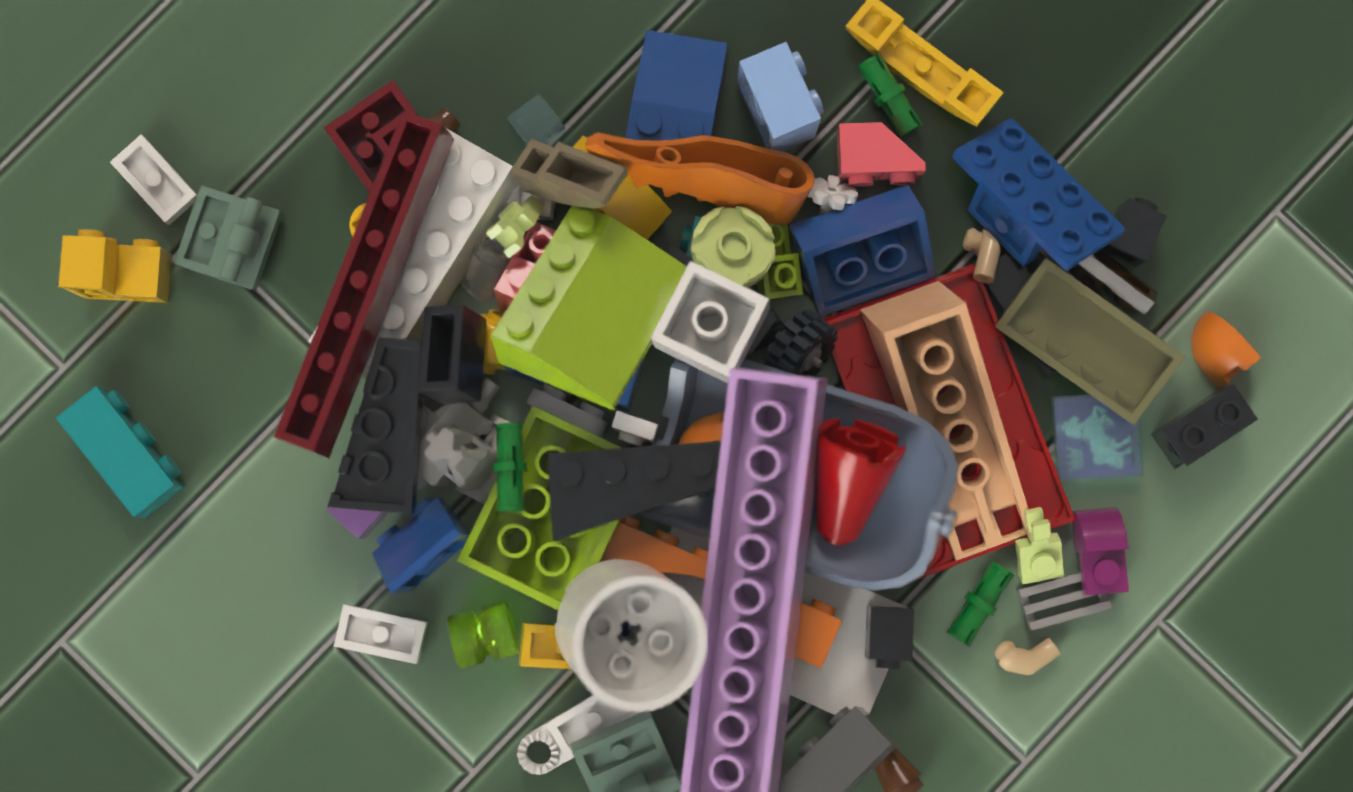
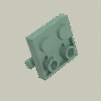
(228, 237)
(627, 758)

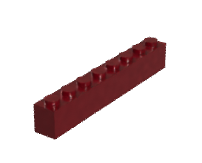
(365, 285)

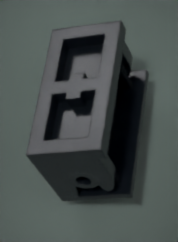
(1204, 426)

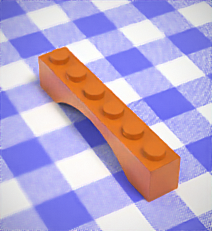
(816, 622)

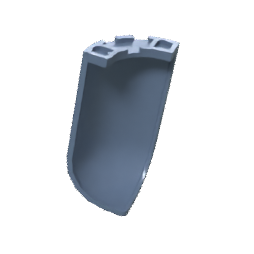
(903, 525)

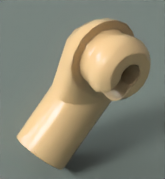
(987, 251)
(1025, 661)

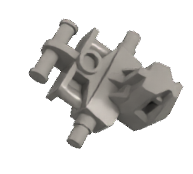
(452, 444)

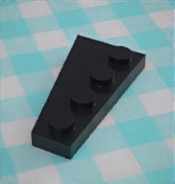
(385, 439)
(614, 484)

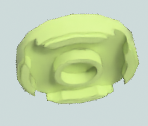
(734, 244)

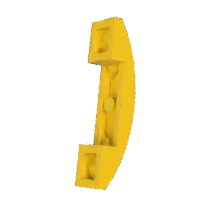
(921, 64)

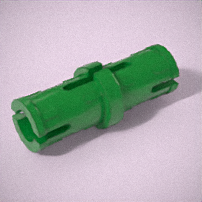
(890, 95)
(509, 467)
(980, 603)

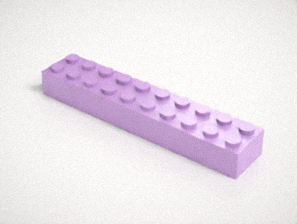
(754, 581)

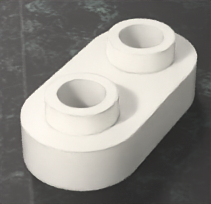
(585, 417)

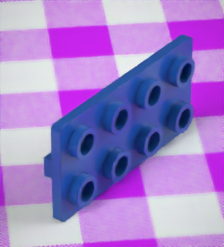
(1032, 199)

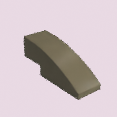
(567, 175)

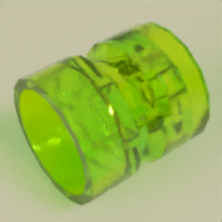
(482, 635)

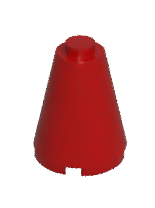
(852, 476)

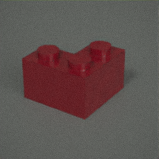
(367, 130)

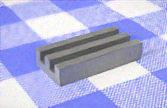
(1028, 609)

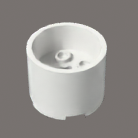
(664, 639)

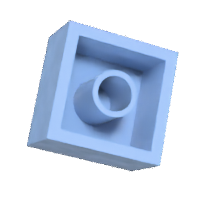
(779, 97)

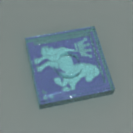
(1093, 440)

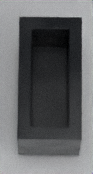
(452, 354)

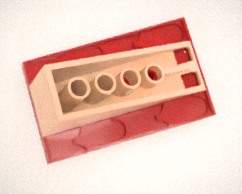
(949, 364)

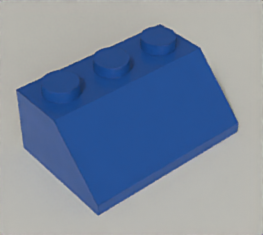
(864, 250)

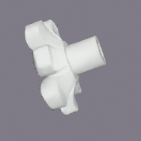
(832, 194)

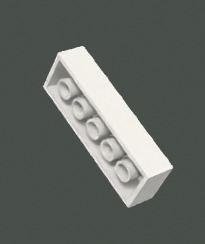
(461, 210)

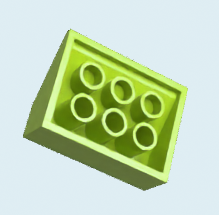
(588, 308)
(520, 544)

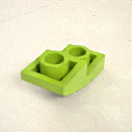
(784, 274)

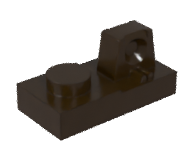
(1128, 289)

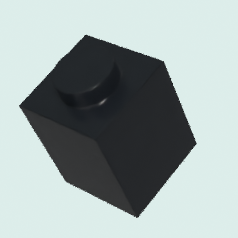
(1142, 228)
(889, 635)

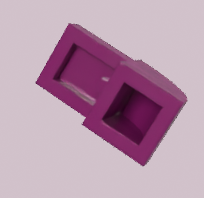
(1101, 547)

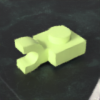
(514, 222)
(1041, 553)

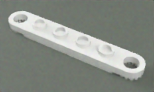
(571, 725)

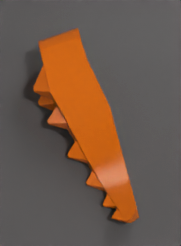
(714, 171)

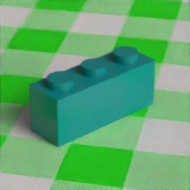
(121, 451)

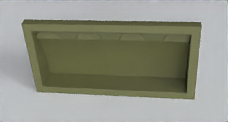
(1089, 341)

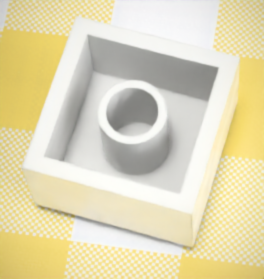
(710, 322)

